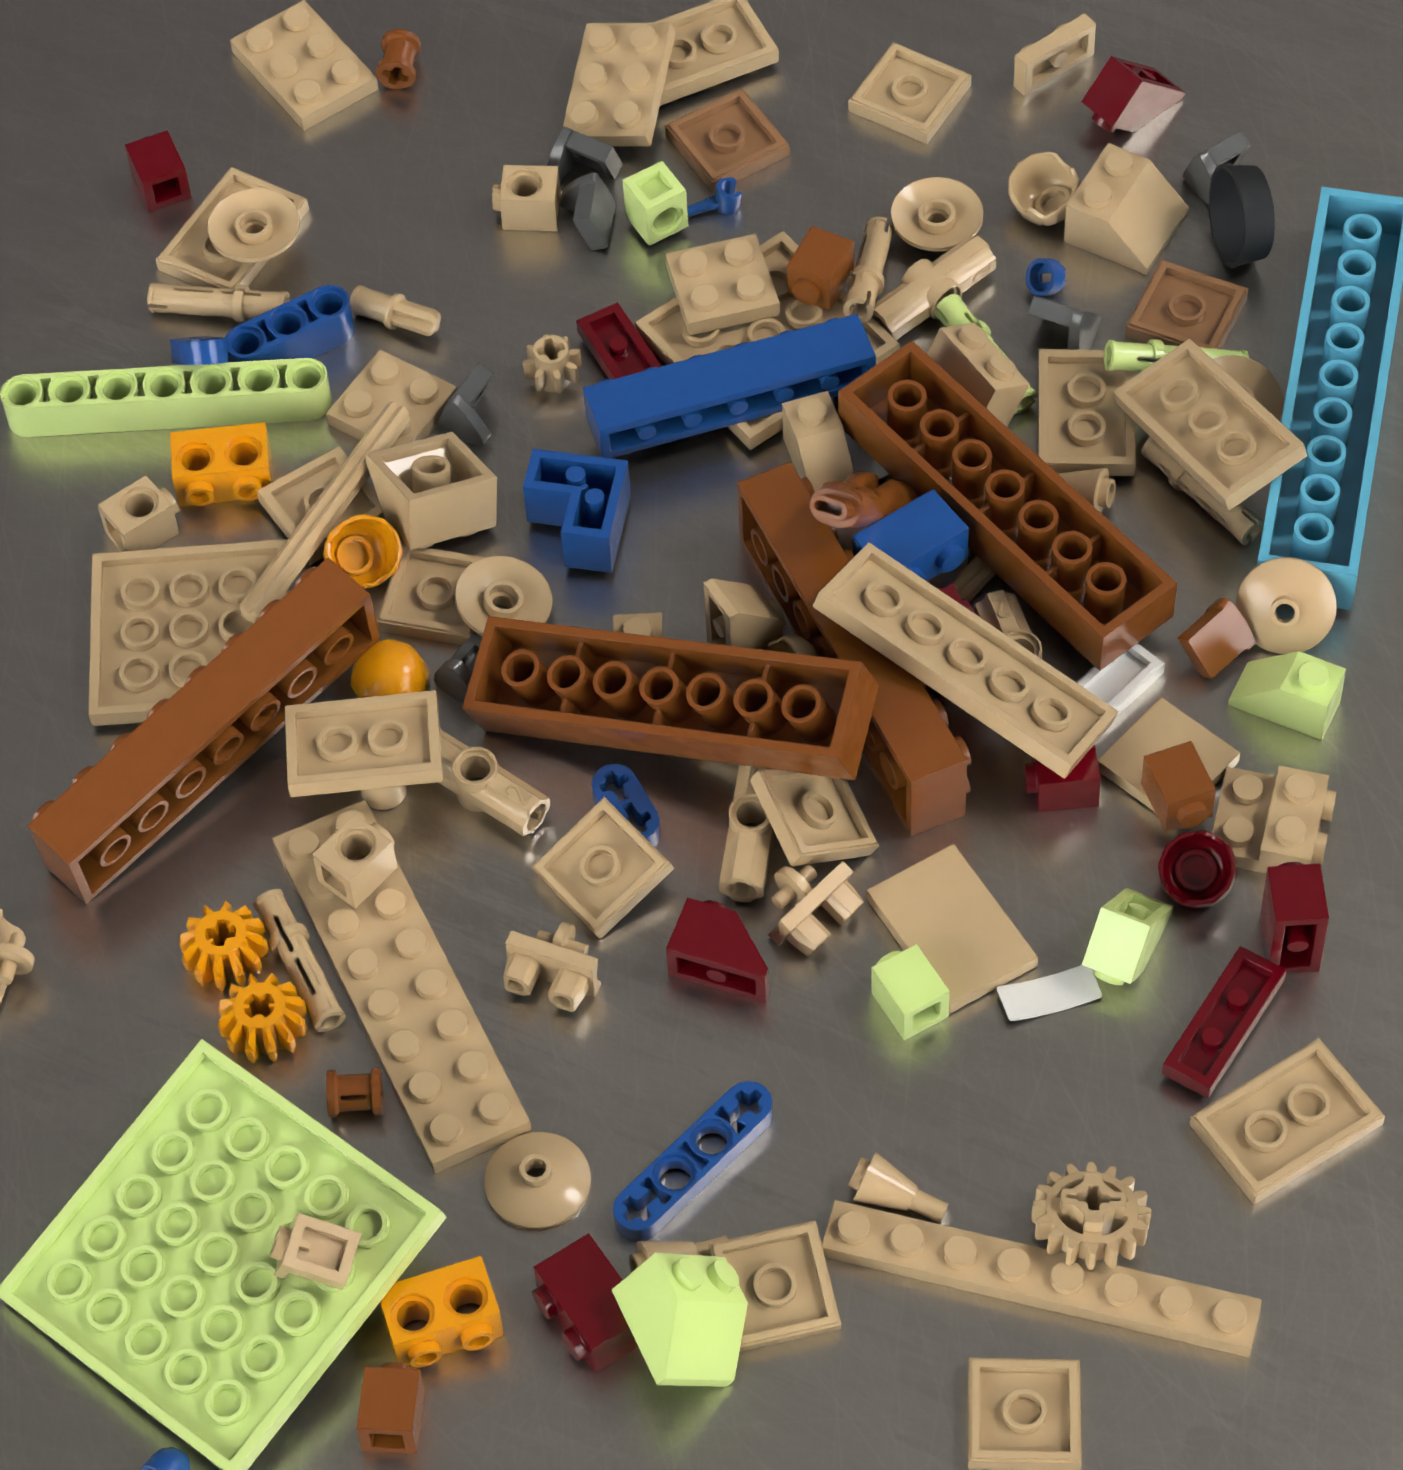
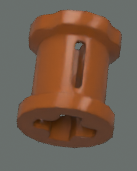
(399, 51)
(354, 1092)

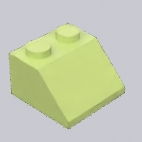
(685, 1317)

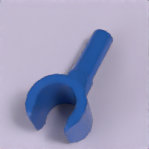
(724, 200)

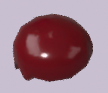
(1197, 869)

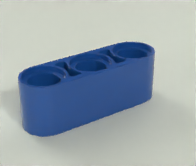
(295, 329)

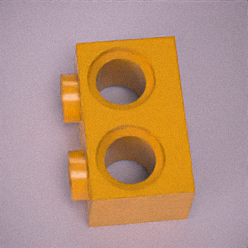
(220, 463)
(435, 1299)

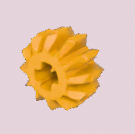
(223, 945)
(262, 1018)

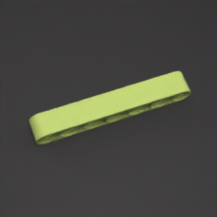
(166, 397)

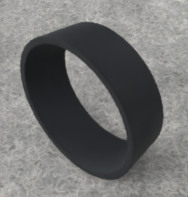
(1241, 214)

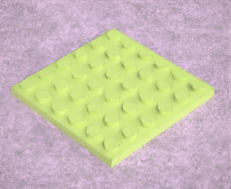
(168, 1267)

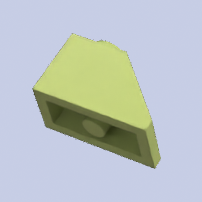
(1291, 691)
(1126, 936)

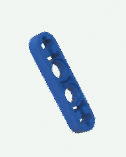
(687, 1156)

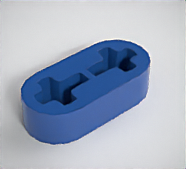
(199, 350)
(635, 798)

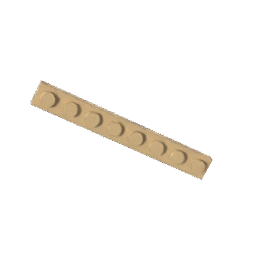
(1042, 1280)

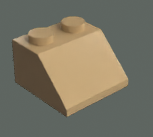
(1124, 210)
(434, 490)

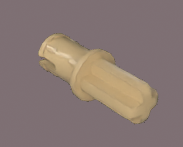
(394, 311)

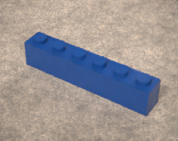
(725, 386)

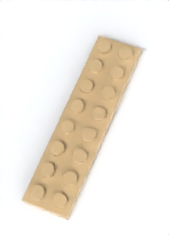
(408, 1004)

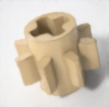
(552, 363)

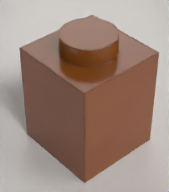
(820, 268)
(1178, 787)
(391, 1408)

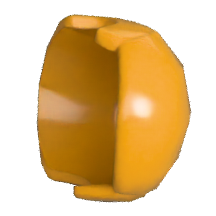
(365, 549)
(389, 669)

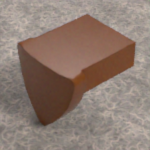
(1216, 638)

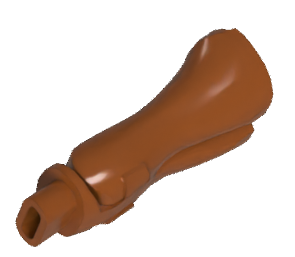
(859, 500)

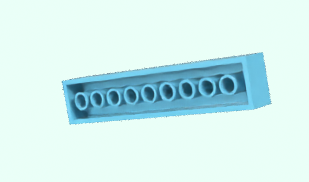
(1338, 385)

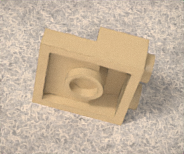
(1274, 816)

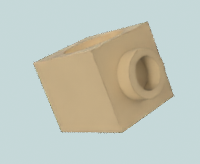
(528, 198)
(140, 516)
(355, 878)

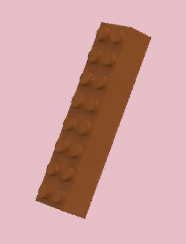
(1017, 508)
(672, 697)
(204, 730)
(908, 731)

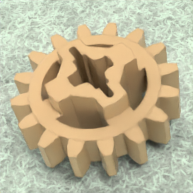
(1091, 1215)

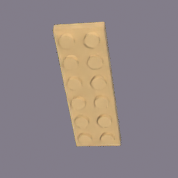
(966, 659)

